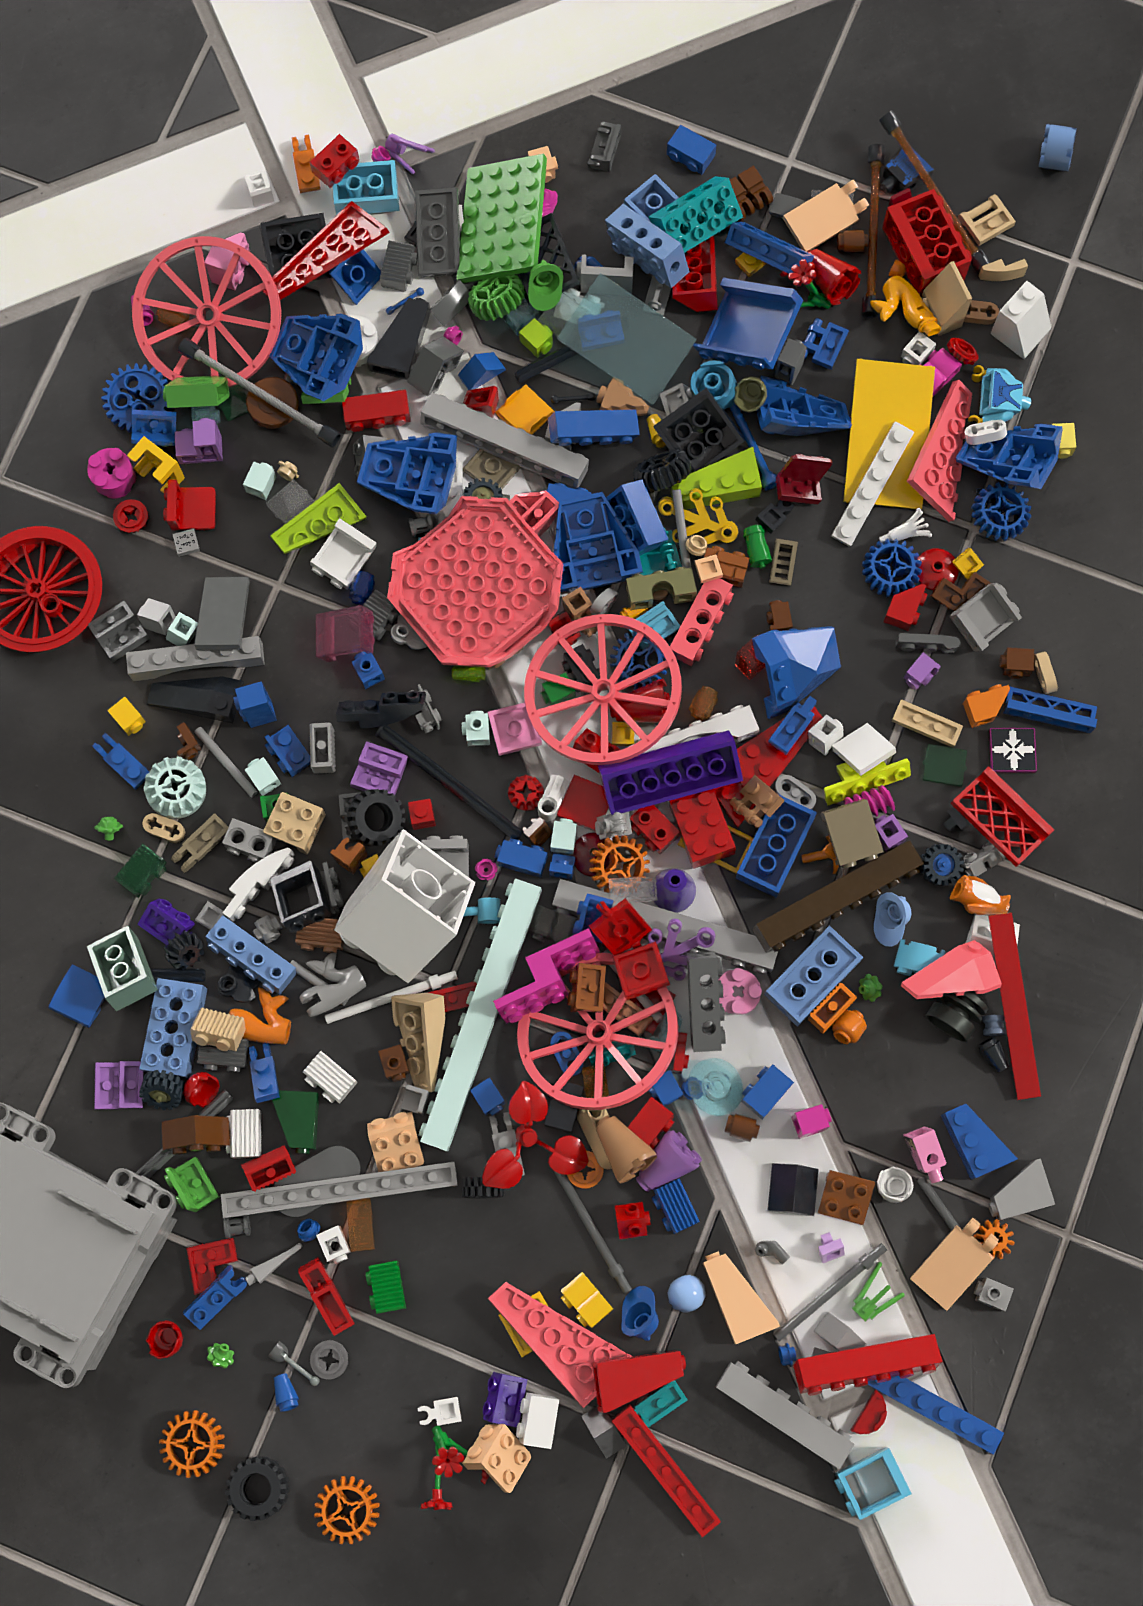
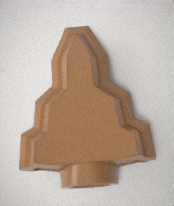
(620, 397)

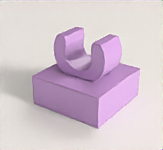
(830, 1249)

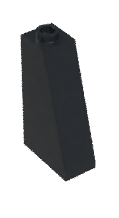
(401, 341)

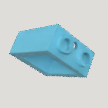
(894, 1472)

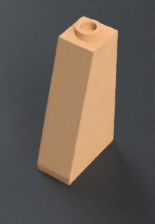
(739, 1303)

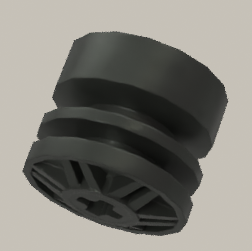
(955, 1014)

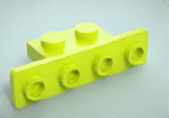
(853, 783)

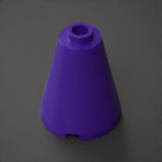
(674, 890)

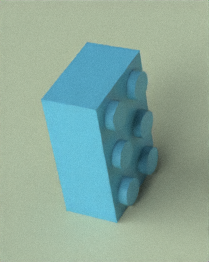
(369, 186)

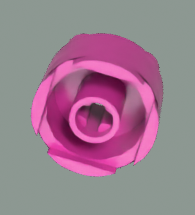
(107, 462)

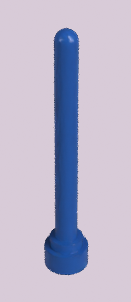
(768, 478)

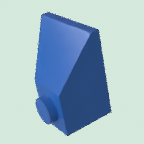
(356, 275)

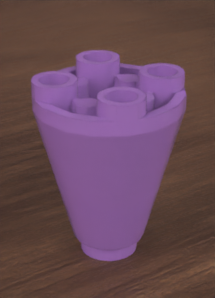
(672, 1162)

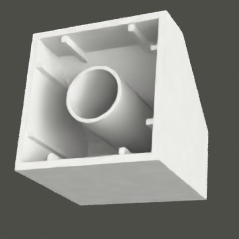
(405, 907)

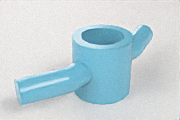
(486, 911)

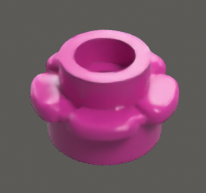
(380, 154)
(453, 334)
(486, 863)

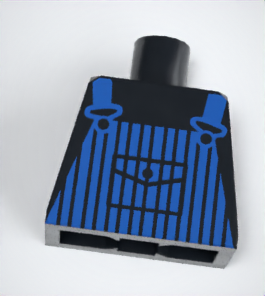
(901, 174)

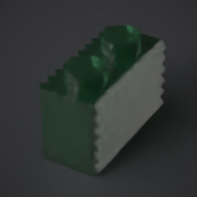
(141, 871)

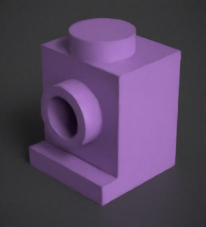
(921, 672)
(897, 833)

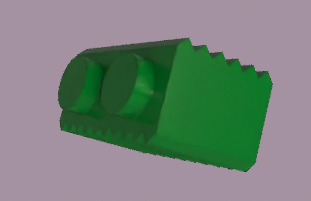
(386, 1287)

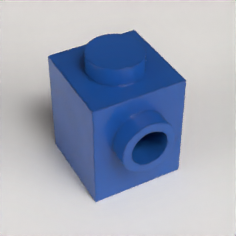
(666, 1089)

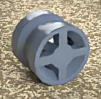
(994, 1025)

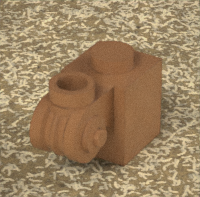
(577, 607)

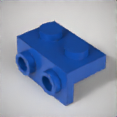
(155, 426)
(589, 913)

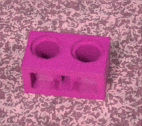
(811, 1121)

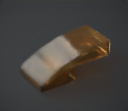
(360, 1225)

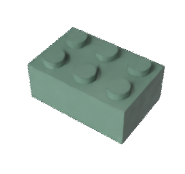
(122, 968)

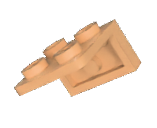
(395, 1142)
(499, 1455)

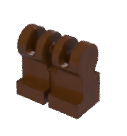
(750, 184)

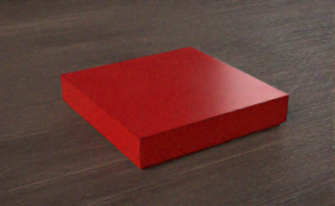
(583, 803)
(641, 970)

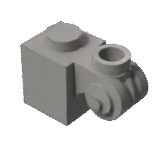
(611, 825)

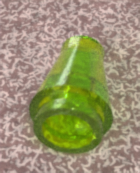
(468, 673)

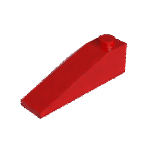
(699, 286)

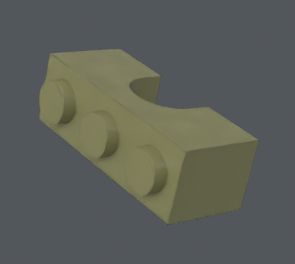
(678, 583)

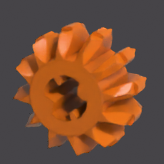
(1001, 1234)

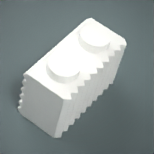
(329, 1077)
(244, 1133)

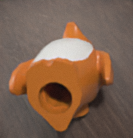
(979, 896)

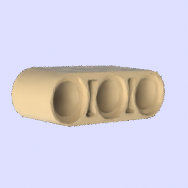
(589, 1125)

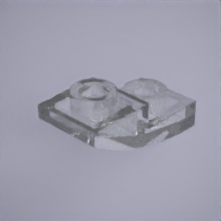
(633, 889)

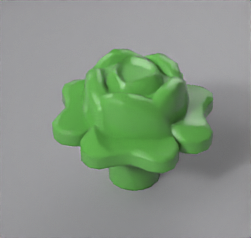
(108, 826)
(870, 987)
(220, 1355)

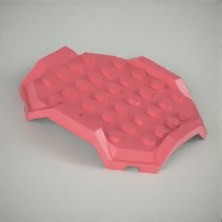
(477, 584)

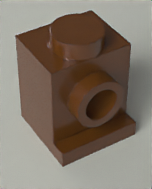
(779, 616)

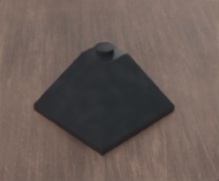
(286, 237)
(700, 430)

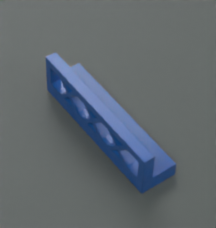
(765, 247)
(1050, 715)

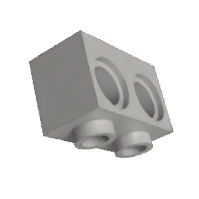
(252, 836)

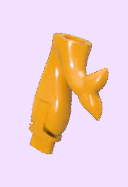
(914, 308)

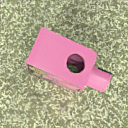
(921, 1144)

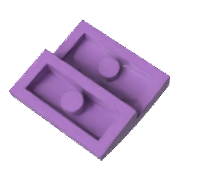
(379, 769)
(118, 1085)

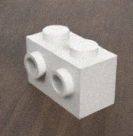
(537, 1420)

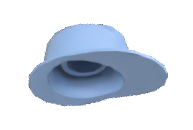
(890, 918)

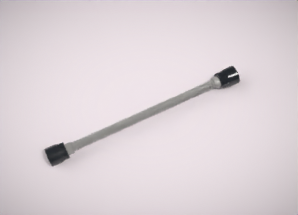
(194, 352)

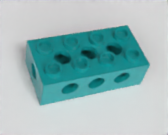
(699, 213)

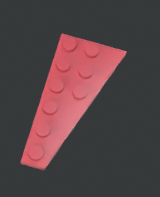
(936, 467)
(556, 1340)

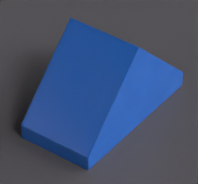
(480, 370)

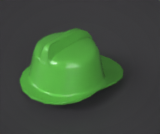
(545, 286)

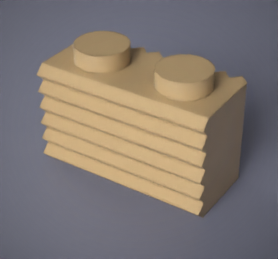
(218, 1029)

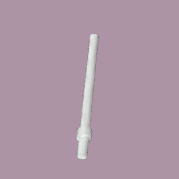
(433, 982)

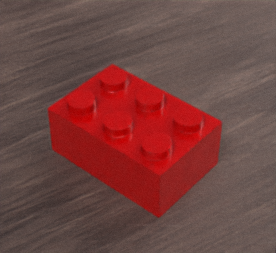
(702, 828)

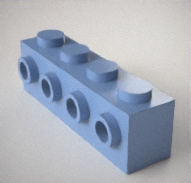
(251, 955)

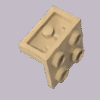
(295, 822)

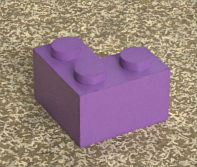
(200, 443)

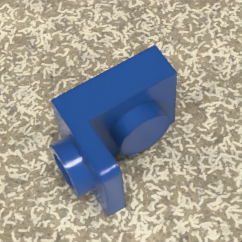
(562, 866)

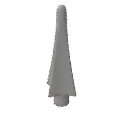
(263, 1270)

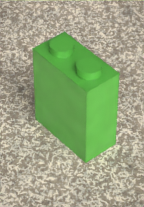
(196, 391)

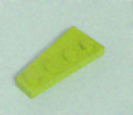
(318, 520)

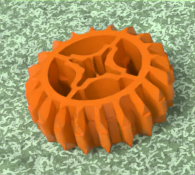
(610, 847)
(189, 1454)
(351, 1520)

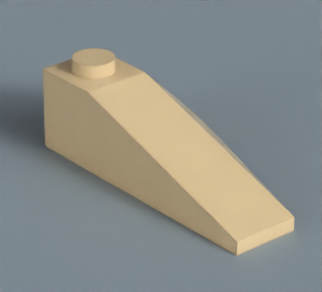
(422, 1028)

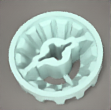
(156, 793)

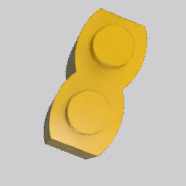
(586, 1300)

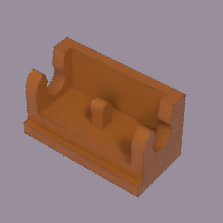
(351, 857)

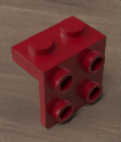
(800, 479)

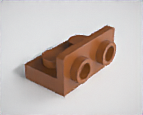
(587, 988)

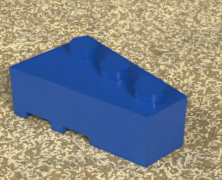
(975, 1142)

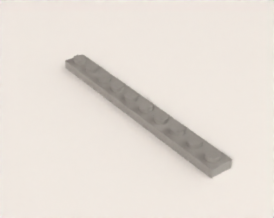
(339, 1190)

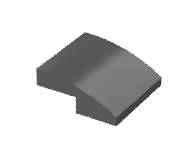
(118, 631)

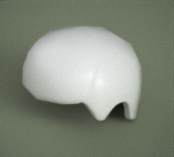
(894, 1184)

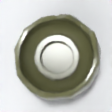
(750, 394)

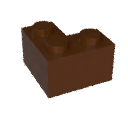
(195, 1134)

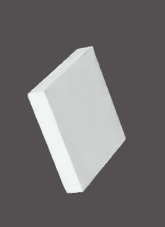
(864, 749)

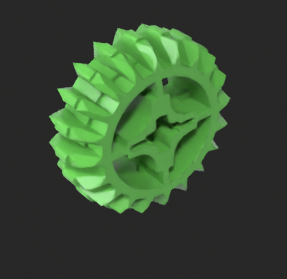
(496, 297)

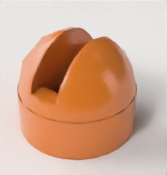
(897, 269)

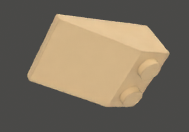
(948, 299)

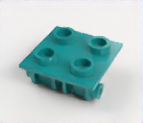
(663, 558)

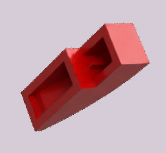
(326, 1296)

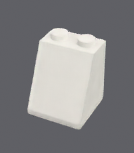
(1023, 320)

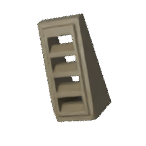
(784, 544)

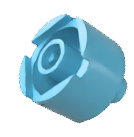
(915, 957)

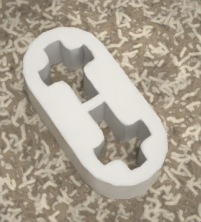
(985, 432)

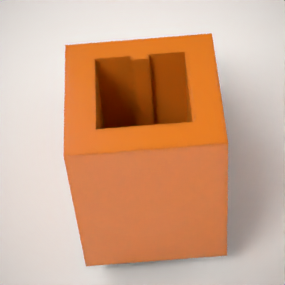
(984, 707)

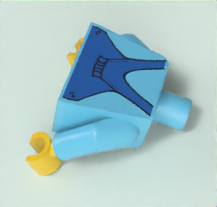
(999, 395)

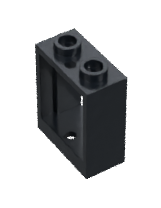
(293, 880)

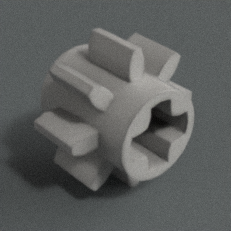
(267, 929)

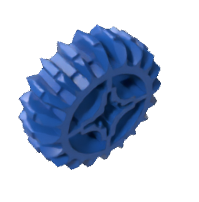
(1017, 508)
(900, 568)
(626, 673)

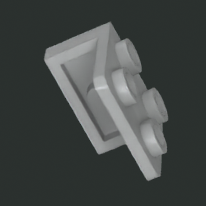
(452, 850)

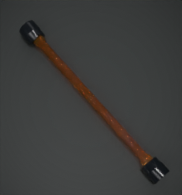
(893, 126)
(876, 158)

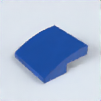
(78, 996)

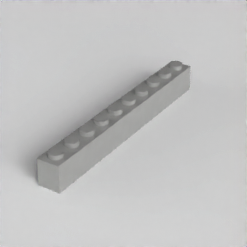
(728, 944)

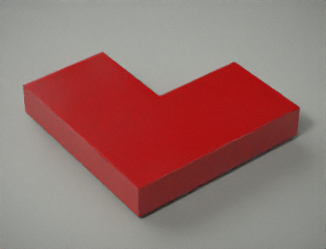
(204, 1259)

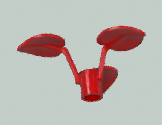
(526, 1106)

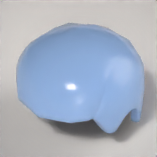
(686, 1293)

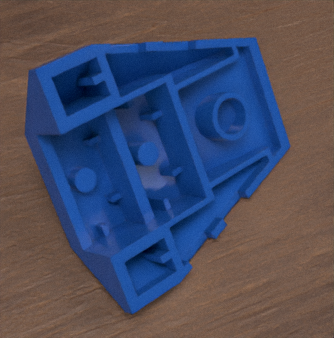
(319, 352)
(799, 413)
(1019, 458)
(411, 470)
(593, 544)
(795, 664)

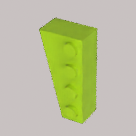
(728, 479)

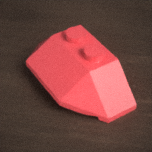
(536, 509)

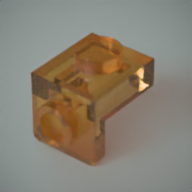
(589, 1081)

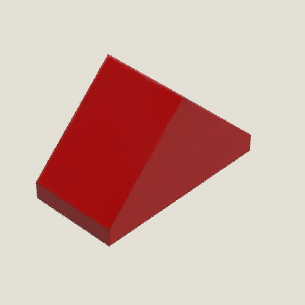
(482, 400)

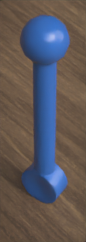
(419, 292)

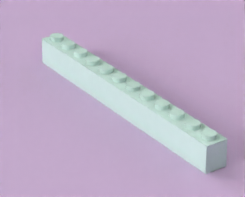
(481, 1015)

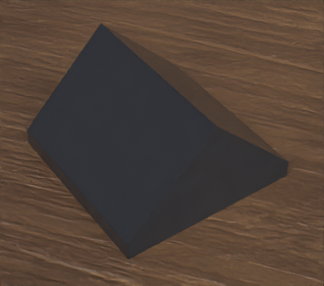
(793, 1189)

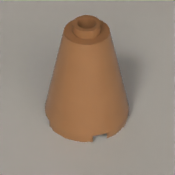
(623, 1149)

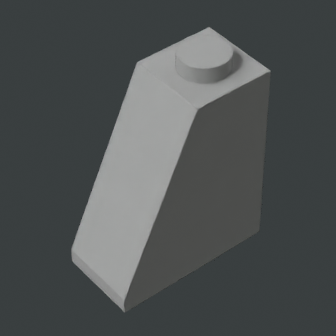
(1023, 1193)

